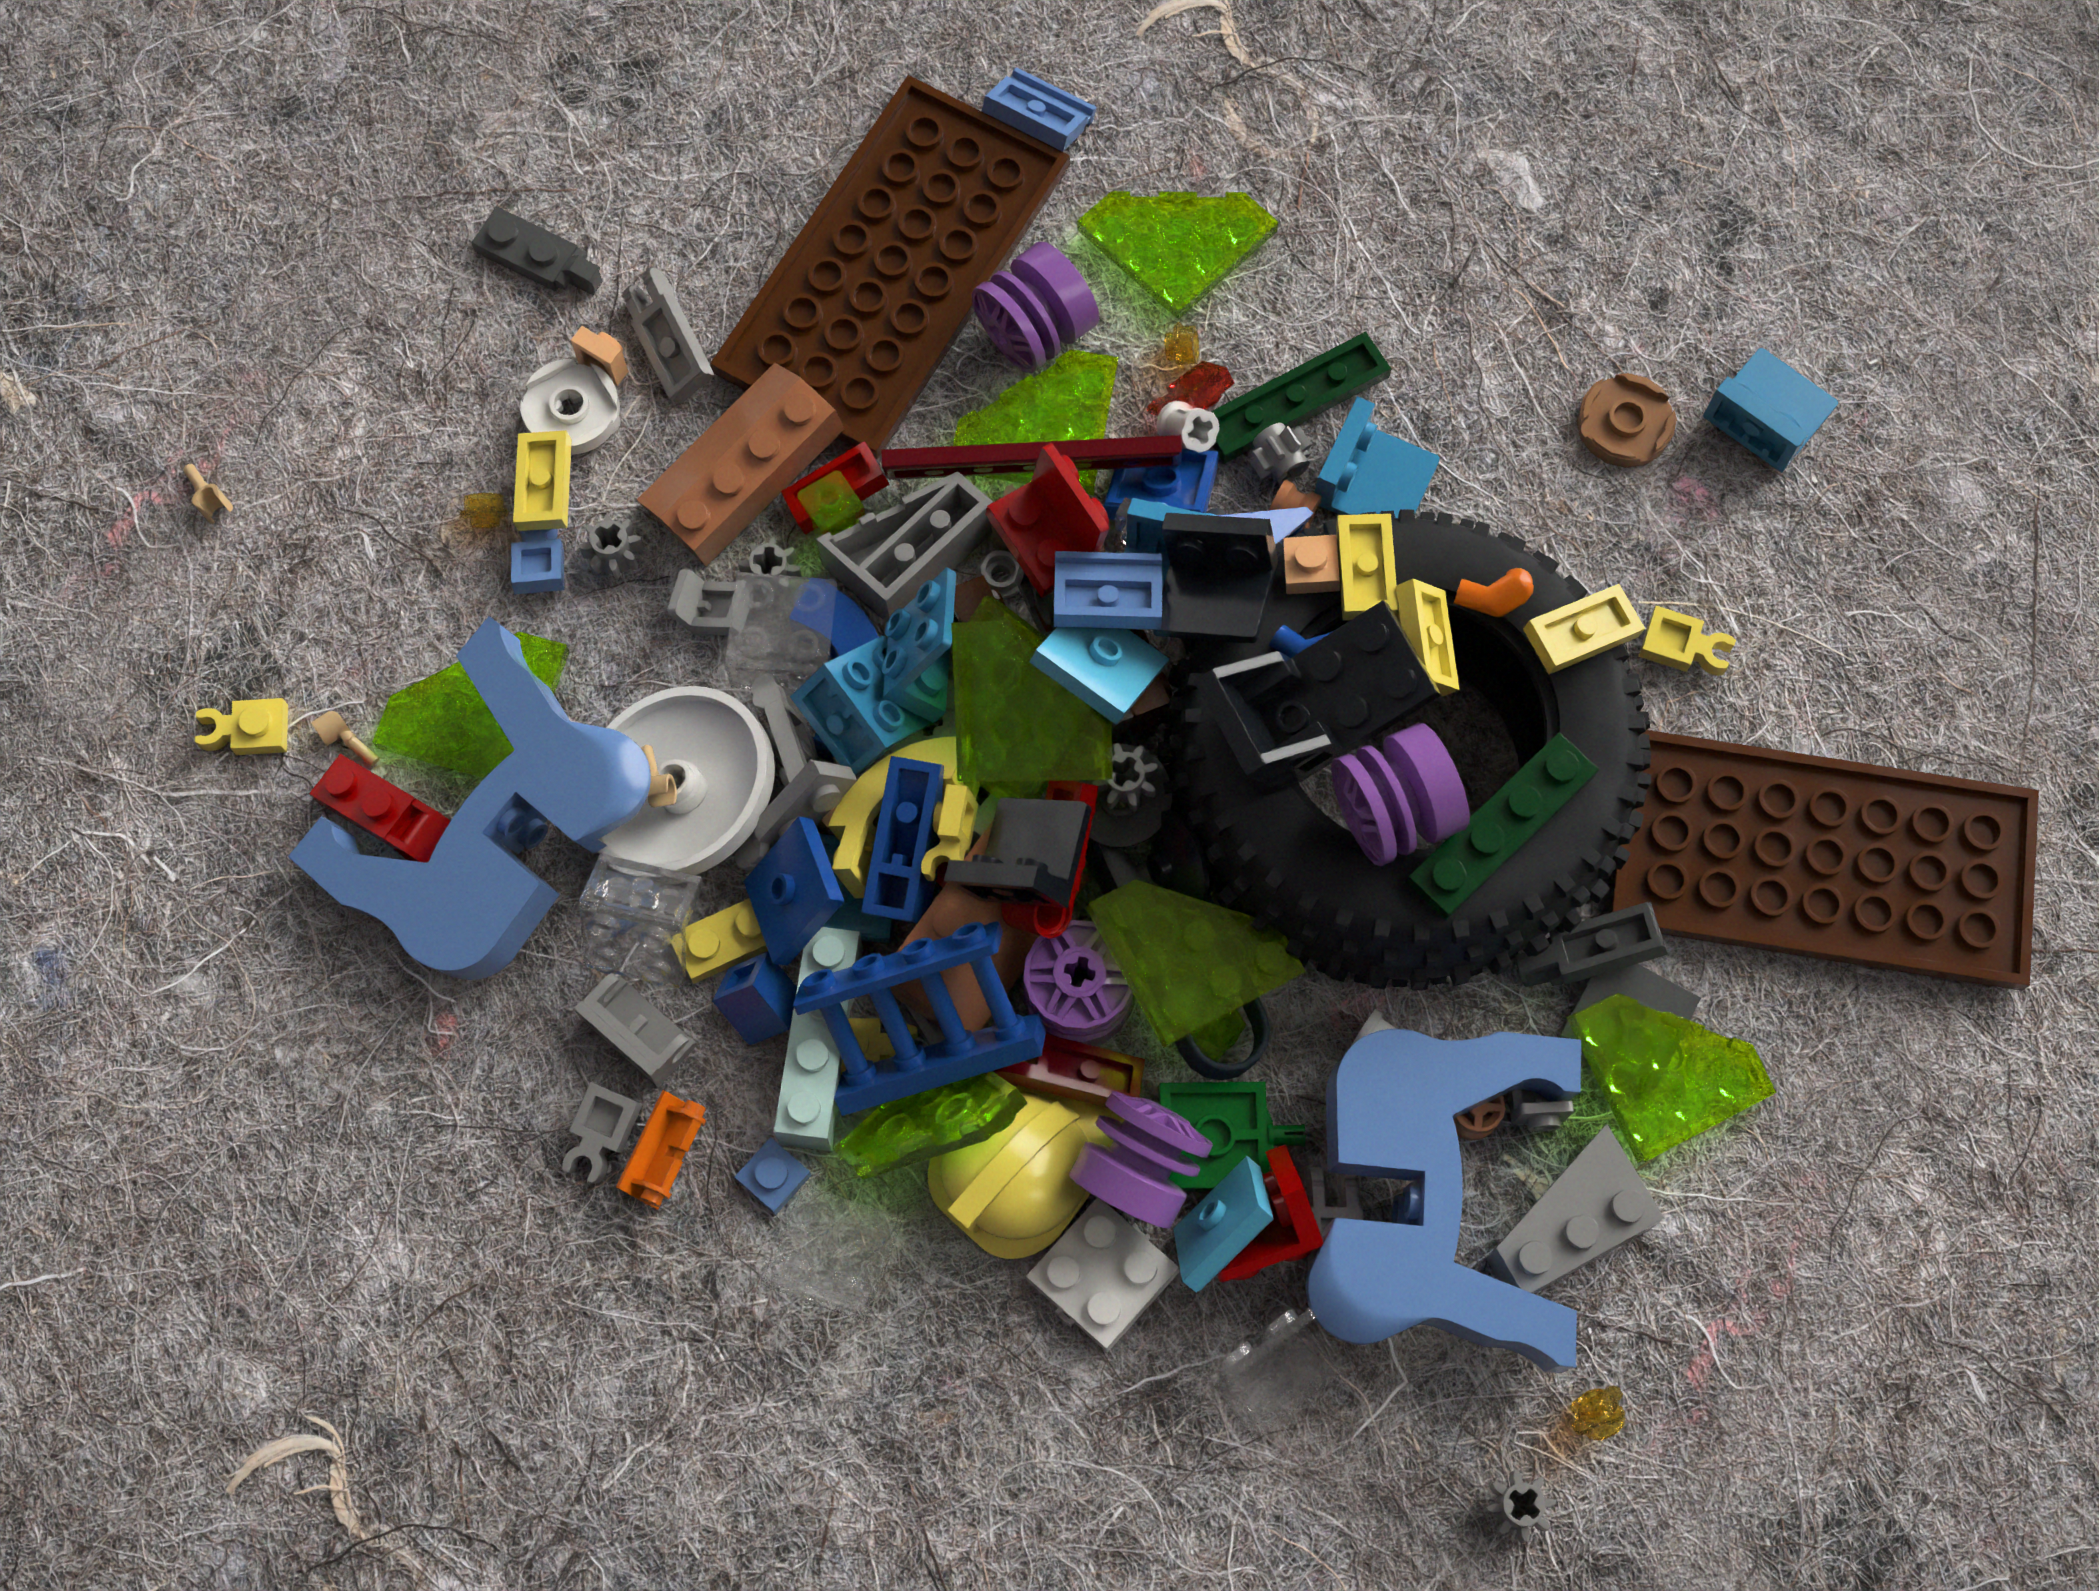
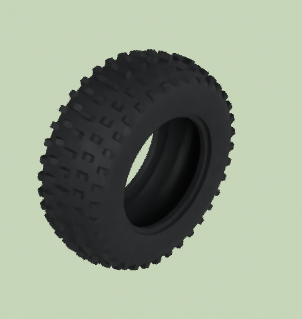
(1308, 874)

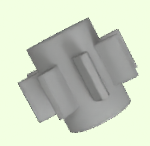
(1281, 453)
(611, 547)
(768, 556)
(1129, 791)
(1535, 1506)

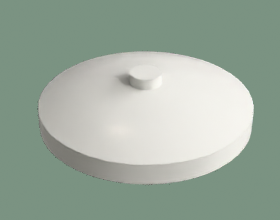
(720, 776)

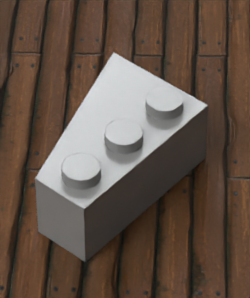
(913, 542)
(1578, 1218)

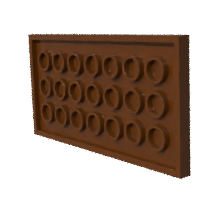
(893, 259)
(1835, 860)

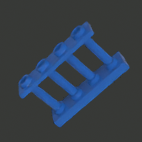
(913, 1066)

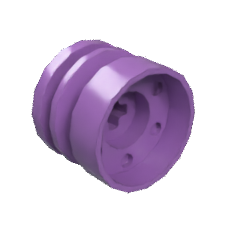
(1035, 307)
(1400, 793)
(1081, 1013)
(1140, 1160)

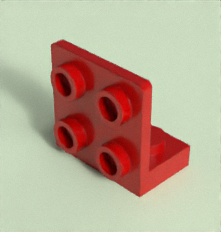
(1049, 517)
(1290, 1233)

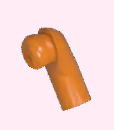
(1498, 598)

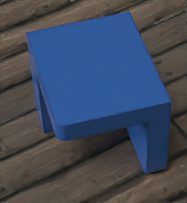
(757, 998)

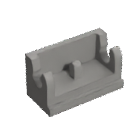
(635, 1028)

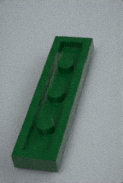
(1300, 394)
(1502, 826)

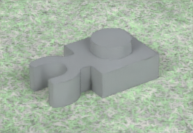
(603, 1123)

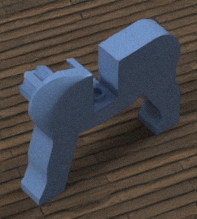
(474, 897)
(1393, 1119)

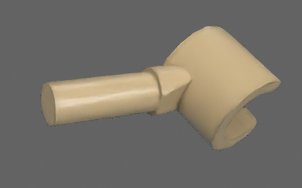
(207, 496)
(332, 727)
(662, 787)

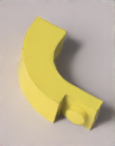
(859, 810)

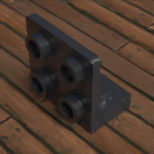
(1216, 577)
(1028, 854)

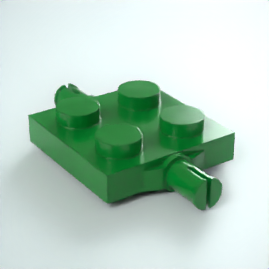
(1234, 1121)

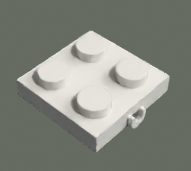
(1102, 1274)

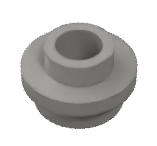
(1000, 562)

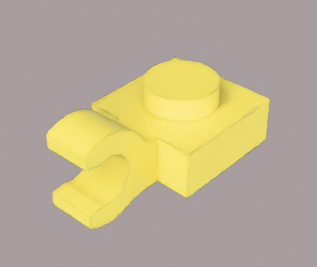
(954, 825)

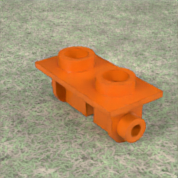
(661, 1149)

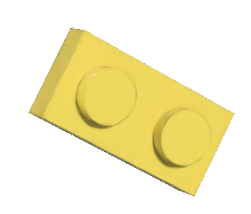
(542, 480)
(1366, 563)
(1427, 625)
(1583, 628)
(723, 941)

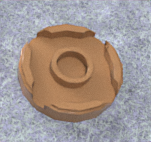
(1626, 420)

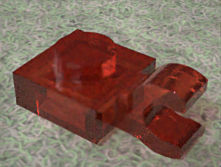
(1198, 387)

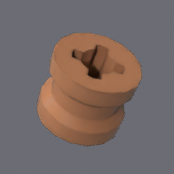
(1290, 497)
(1481, 1126)

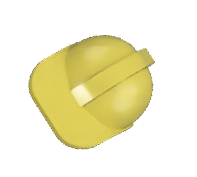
(1017, 1185)

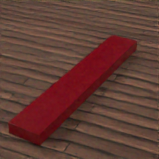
(1023, 457)

